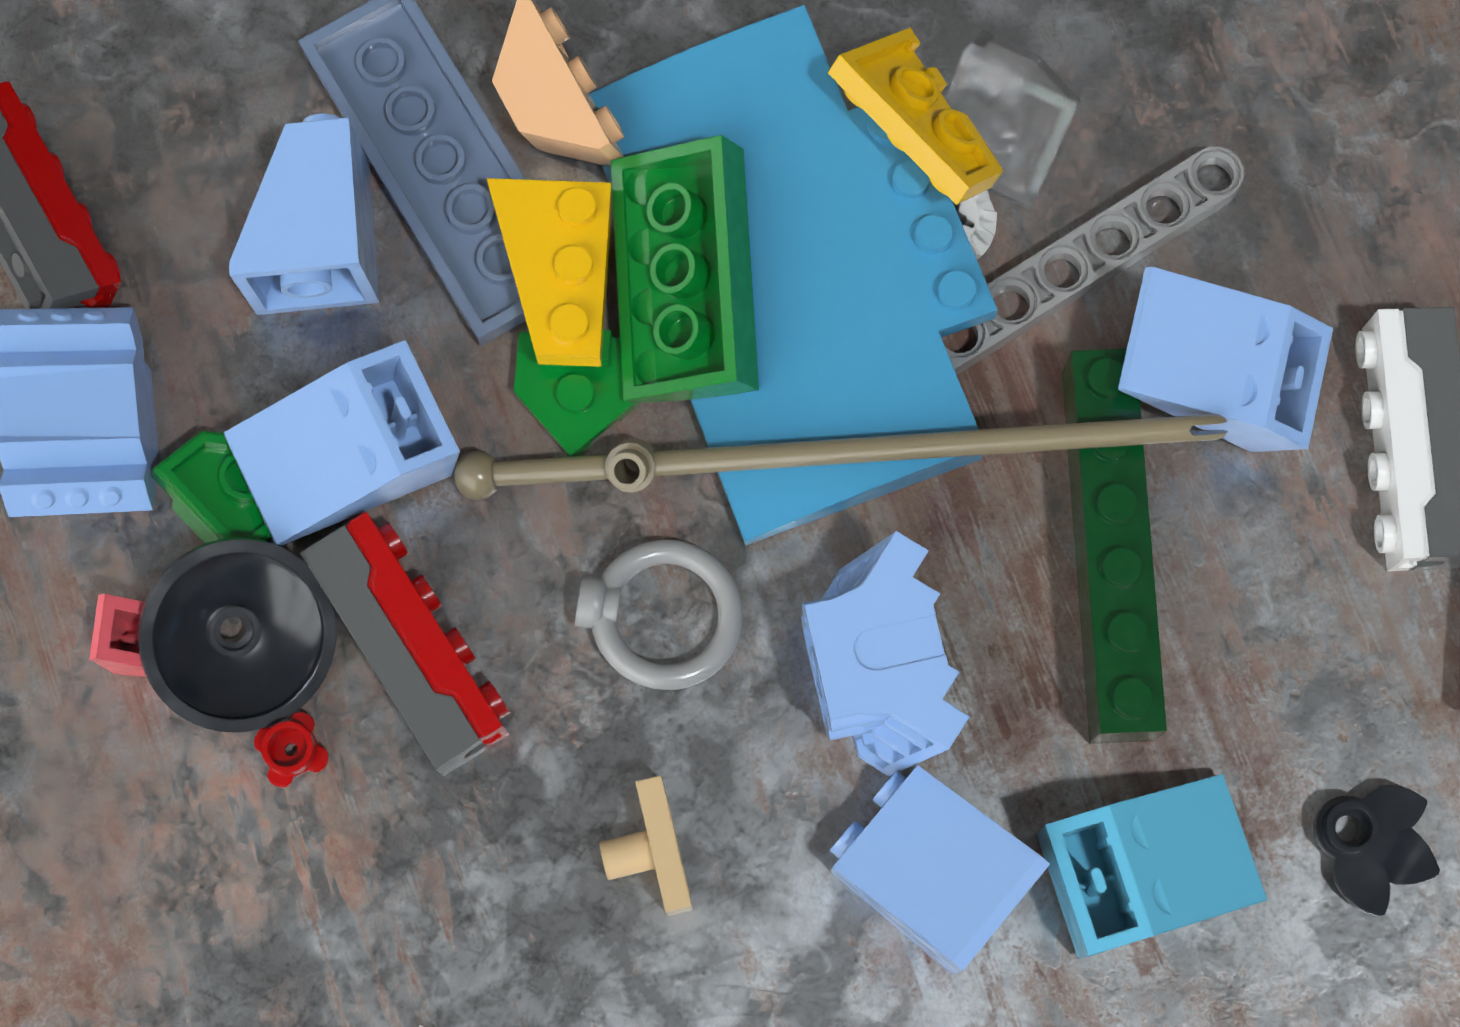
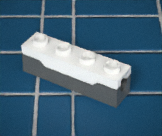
(1416, 434)

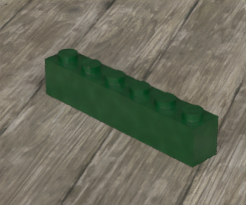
(1113, 560)

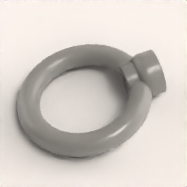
(599, 606)

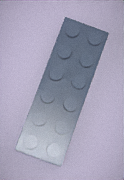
(426, 148)

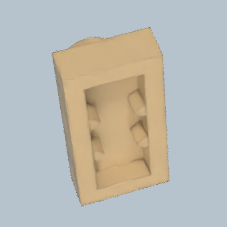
(651, 849)

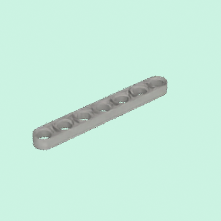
(1092, 263)

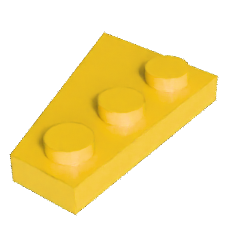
(909, 106)
(559, 262)

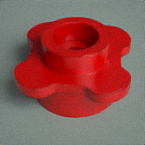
(273, 744)

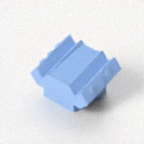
(75, 412)
(882, 659)

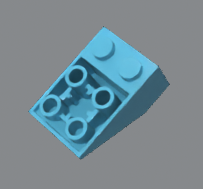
(1150, 865)

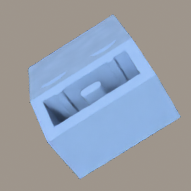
(1226, 355)
(344, 444)

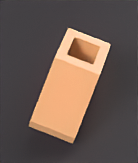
(551, 92)

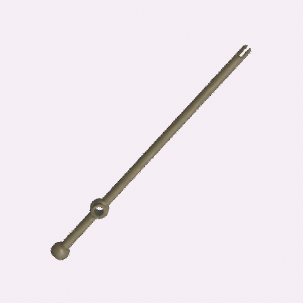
(480, 474)

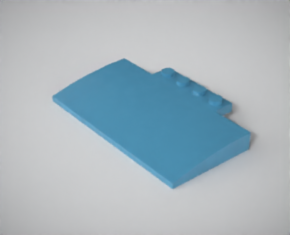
(848, 268)

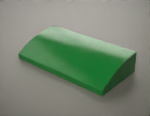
(684, 272)

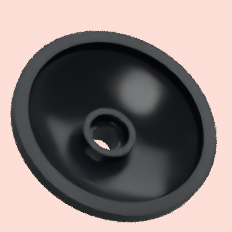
(261, 671)

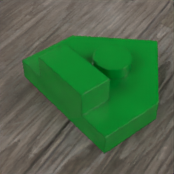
(572, 401)
(210, 490)

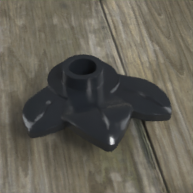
(1383, 848)

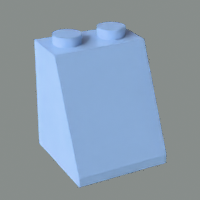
(310, 224)
(936, 867)

